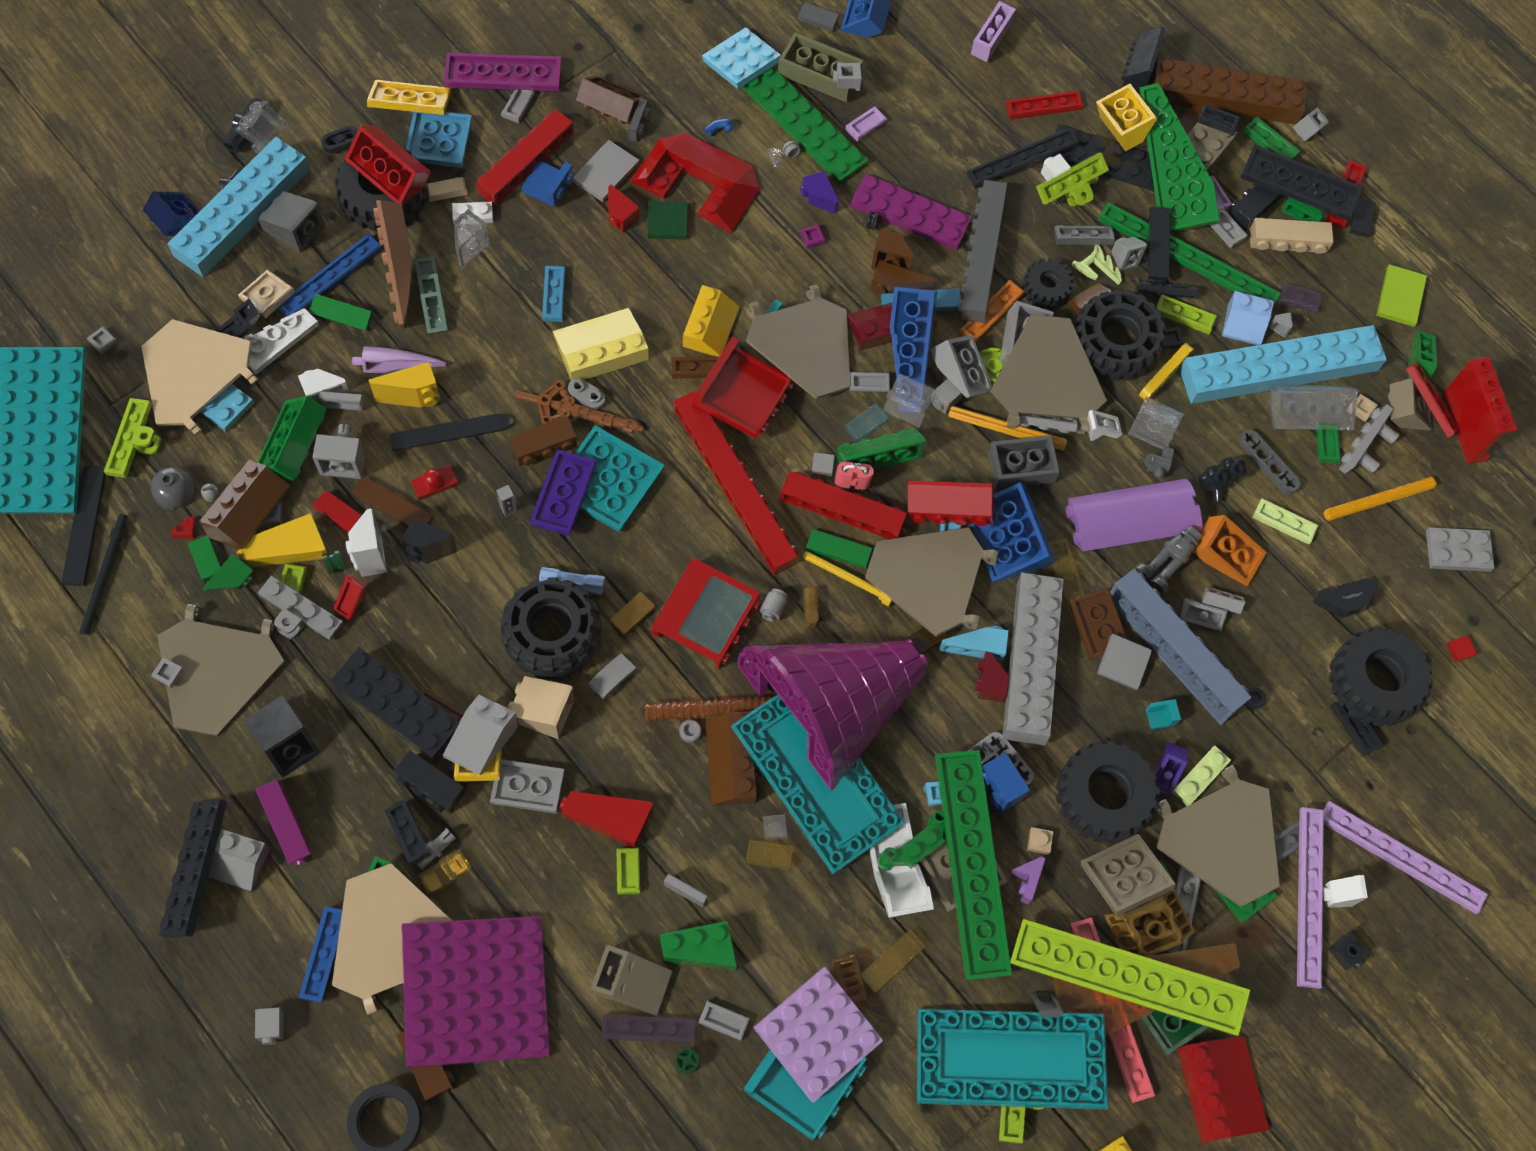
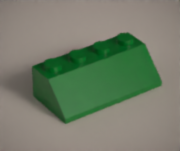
(292, 437)
(885, 450)

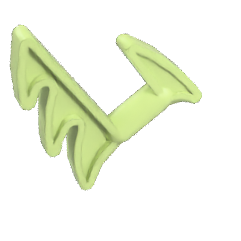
(1098, 258)

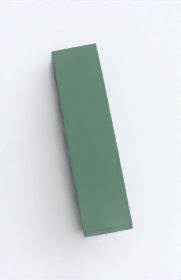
(431, 295)

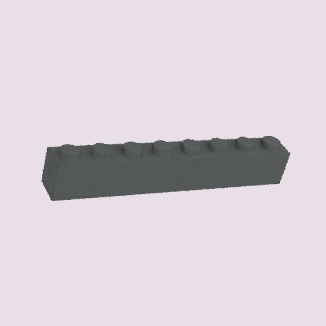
(983, 251)

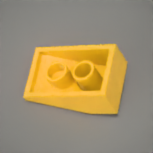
(407, 387)

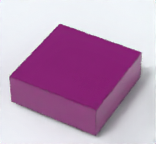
(812, 236)

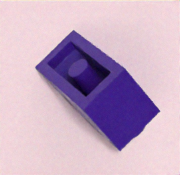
(819, 192)
(1170, 768)

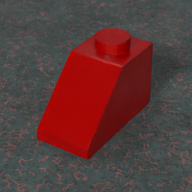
(621, 209)

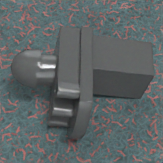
(1160, 464)

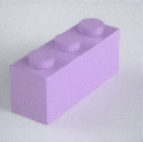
(993, 31)

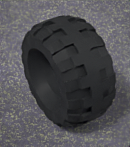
(557, 656)

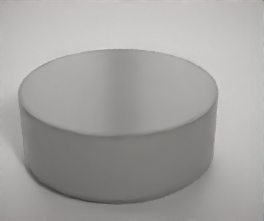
(690, 731)

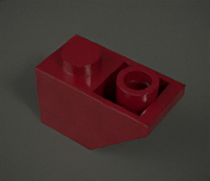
(993, 679)

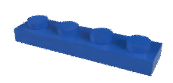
(322, 957)

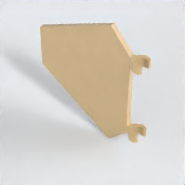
(190, 369)
(371, 931)

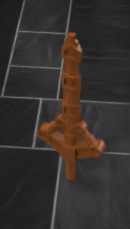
(568, 408)

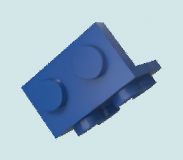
(548, 182)

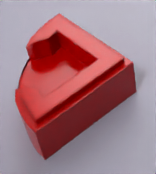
(185, 529)

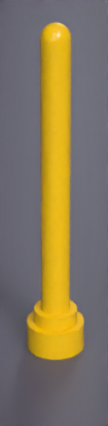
(848, 577)

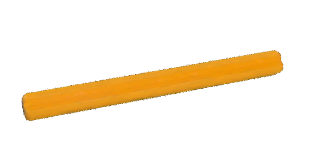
(1001, 426)
(1379, 498)

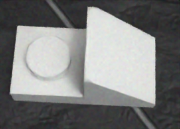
(1103, 424)

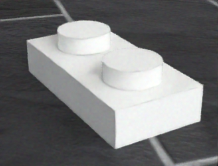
(483, 210)

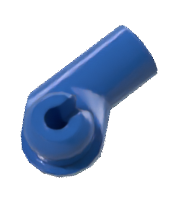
(717, 124)

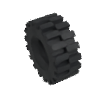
(1043, 295)

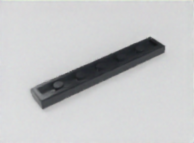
(1023, 157)
(84, 526)

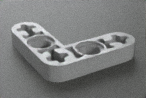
(992, 752)

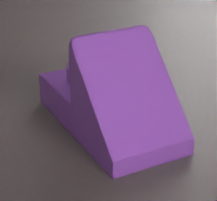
(1031, 873)

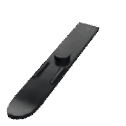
(449, 431)

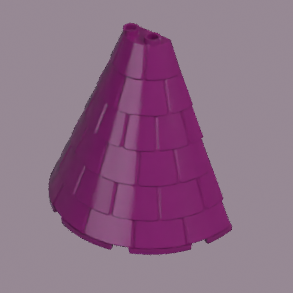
(836, 693)

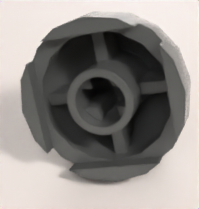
(172, 488)

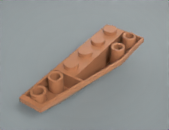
(397, 255)

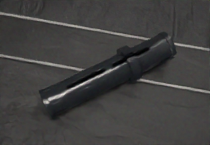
(1158, 288)

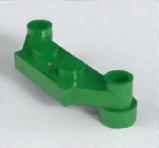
(917, 848)

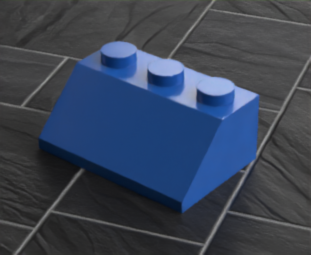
(865, 17)

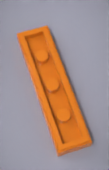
(996, 308)

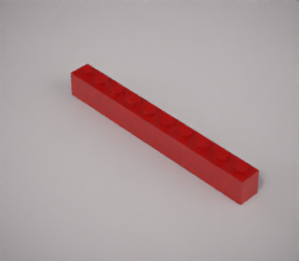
(736, 485)

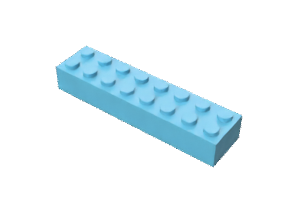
(238, 206)

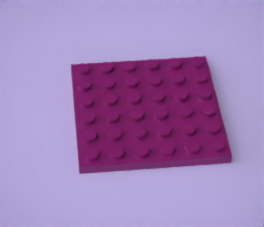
(474, 991)

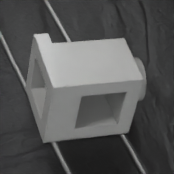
(847, 76)

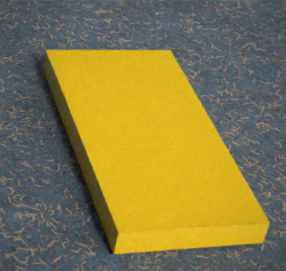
(409, 97)

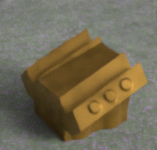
(1151, 926)

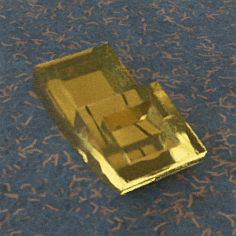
(444, 872)

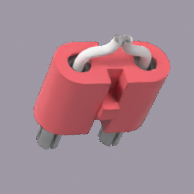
(856, 475)

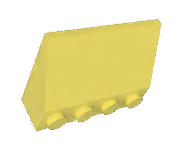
(601, 345)

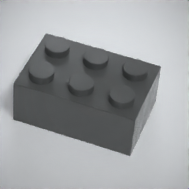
(1023, 461)

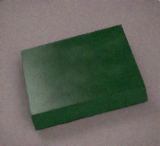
(667, 220)

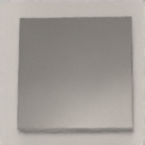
(1124, 662)

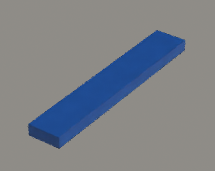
(332, 274)

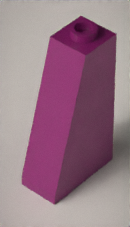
(284, 821)

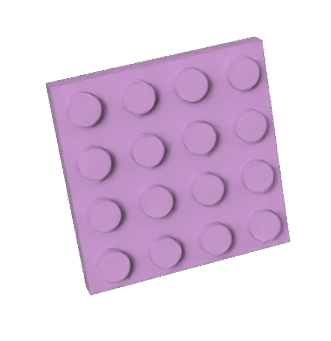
(818, 1034)

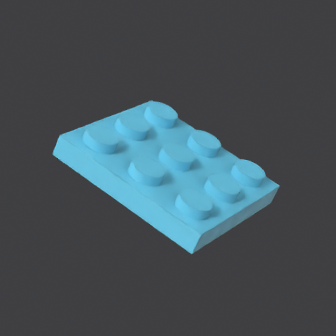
(741, 58)

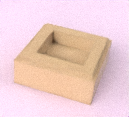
(1364, 407)

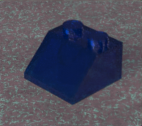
(170, 211)

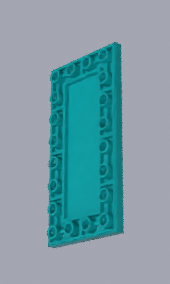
(837, 821)
(1011, 1059)

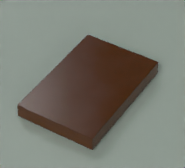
(1096, 621)

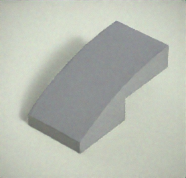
(611, 676)

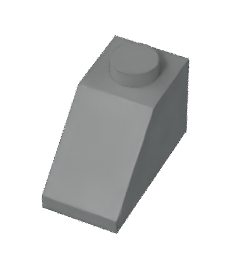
(1128, 252)

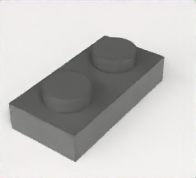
(641, 113)

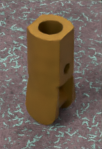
(810, 607)

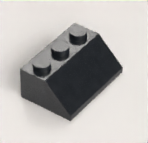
(1143, 58)

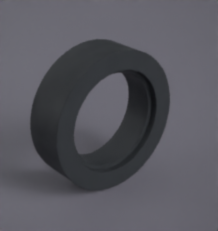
(367, 1097)

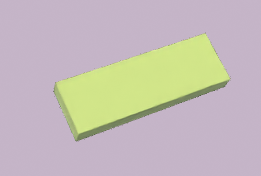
(1285, 521)

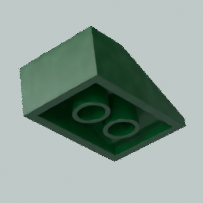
(1172, 1031)

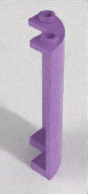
(1133, 514)

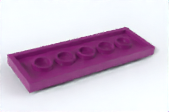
(502, 71)
(911, 212)

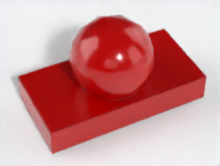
(434, 482)
(350, 597)

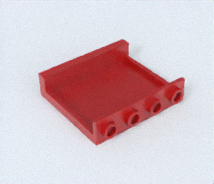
(743, 390)
(1478, 409)

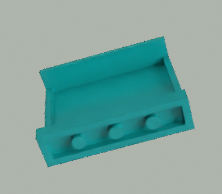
(782, 1095)

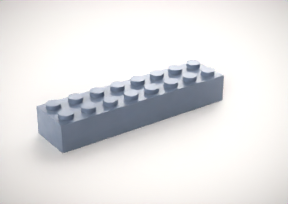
(1178, 647)

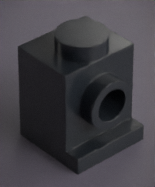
(1341, 952)

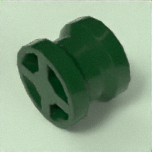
(333, 561)
(689, 1057)

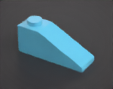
(977, 642)

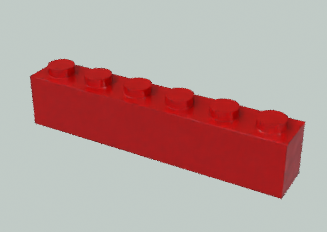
(522, 159)
(842, 505)

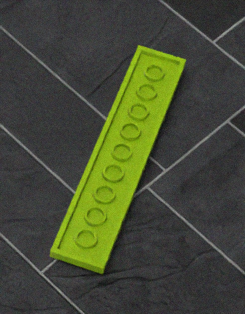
(1131, 977)

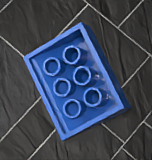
(1015, 535)

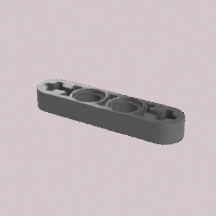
(1271, 460)

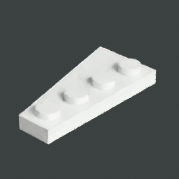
(278, 338)

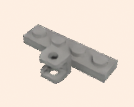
(298, 611)

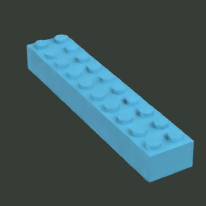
(1282, 363)

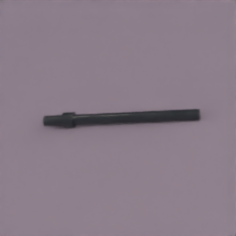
(116, 535)

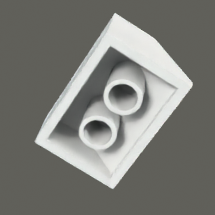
(366, 546)

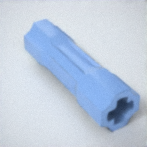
(591, 583)

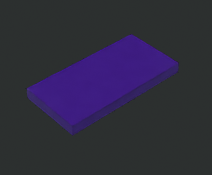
(563, 492)

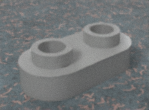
(585, 394)

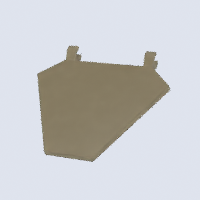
(805, 343)
(1048, 374)
(930, 576)
(219, 673)
(1225, 839)

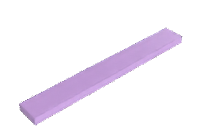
(1404, 857)
(1310, 898)

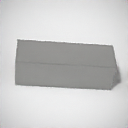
(506, 500)
(1223, 600)

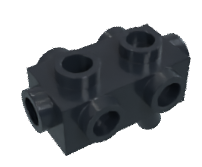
(1217, 477)

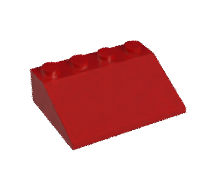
(1222, 1089)

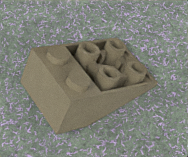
(630, 980)

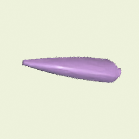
(387, 360)

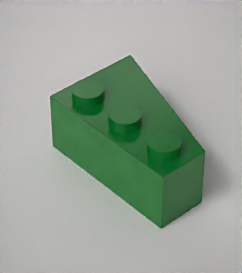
(700, 946)

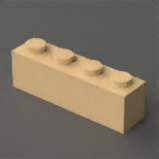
(1291, 235)

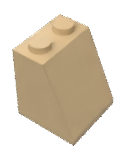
(542, 705)

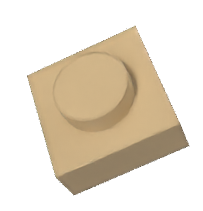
(1040, 840)

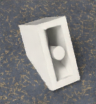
(318, 380)
(1345, 892)

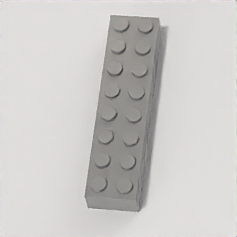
(1033, 659)

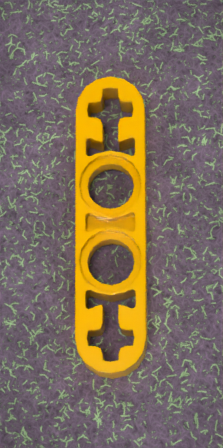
(1166, 372)

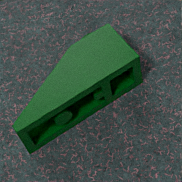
(1424, 352)

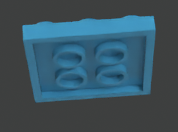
(439, 138)

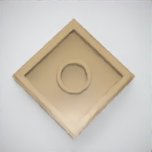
(267, 293)

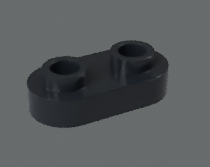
(339, 138)

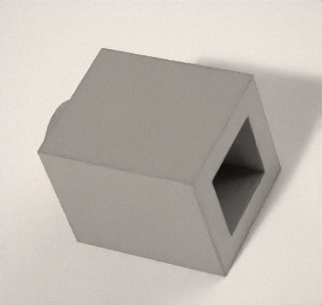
(1310, 124)
(946, 396)
(269, 1025)

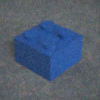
(1003, 783)

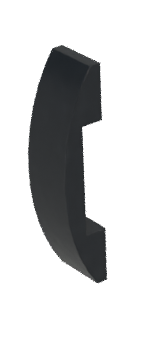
(242, 321)

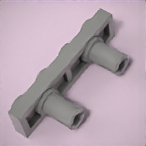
(1360, 444)

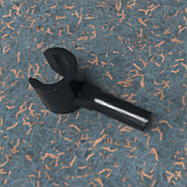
(223, 181)

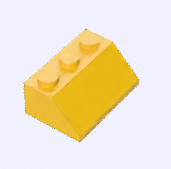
(1126, 116)
(710, 322)

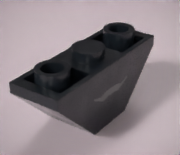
(1347, 598)

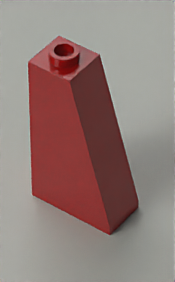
(610, 816)

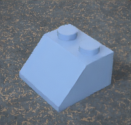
(1247, 318)

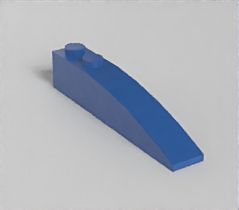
(912, 330)

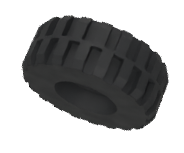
(360, 204)
(1127, 311)
(1395, 654)
(1125, 767)

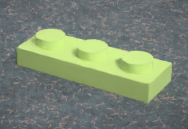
(1201, 776)

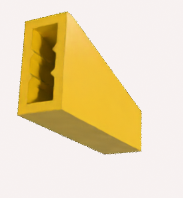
(284, 544)

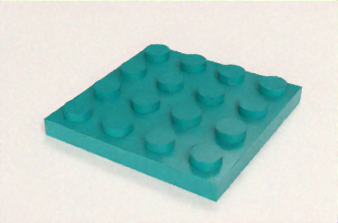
(619, 480)

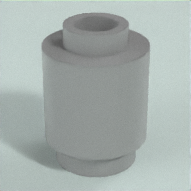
(773, 605)

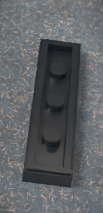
(1158, 243)

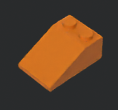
(1229, 549)

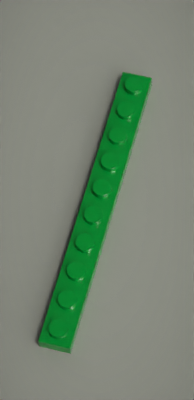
(1188, 255)

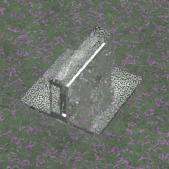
(909, 400)
(1155, 423)

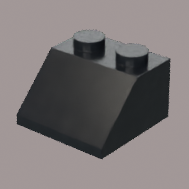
(427, 542)

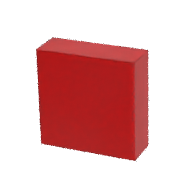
(1461, 649)

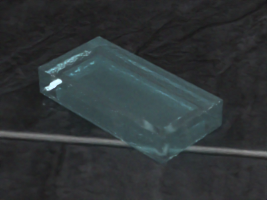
(866, 422)

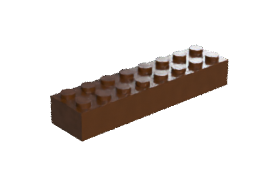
(1231, 90)

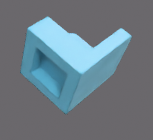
(933, 794)

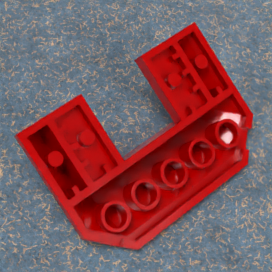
(733, 178)

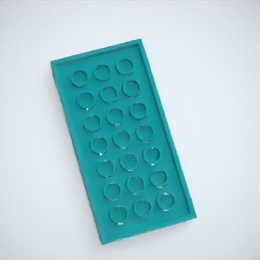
(40, 428)

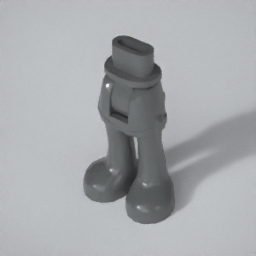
(1179, 549)

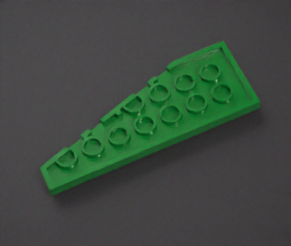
(1176, 168)

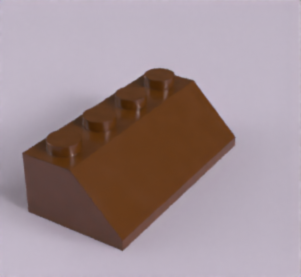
(244, 505)
(729, 763)

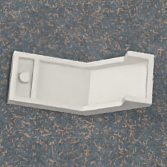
(900, 888)

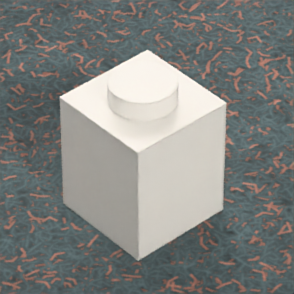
(1053, 166)

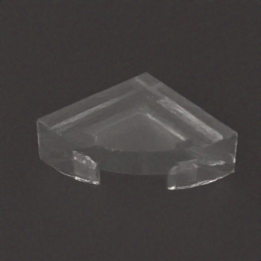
(775, 155)

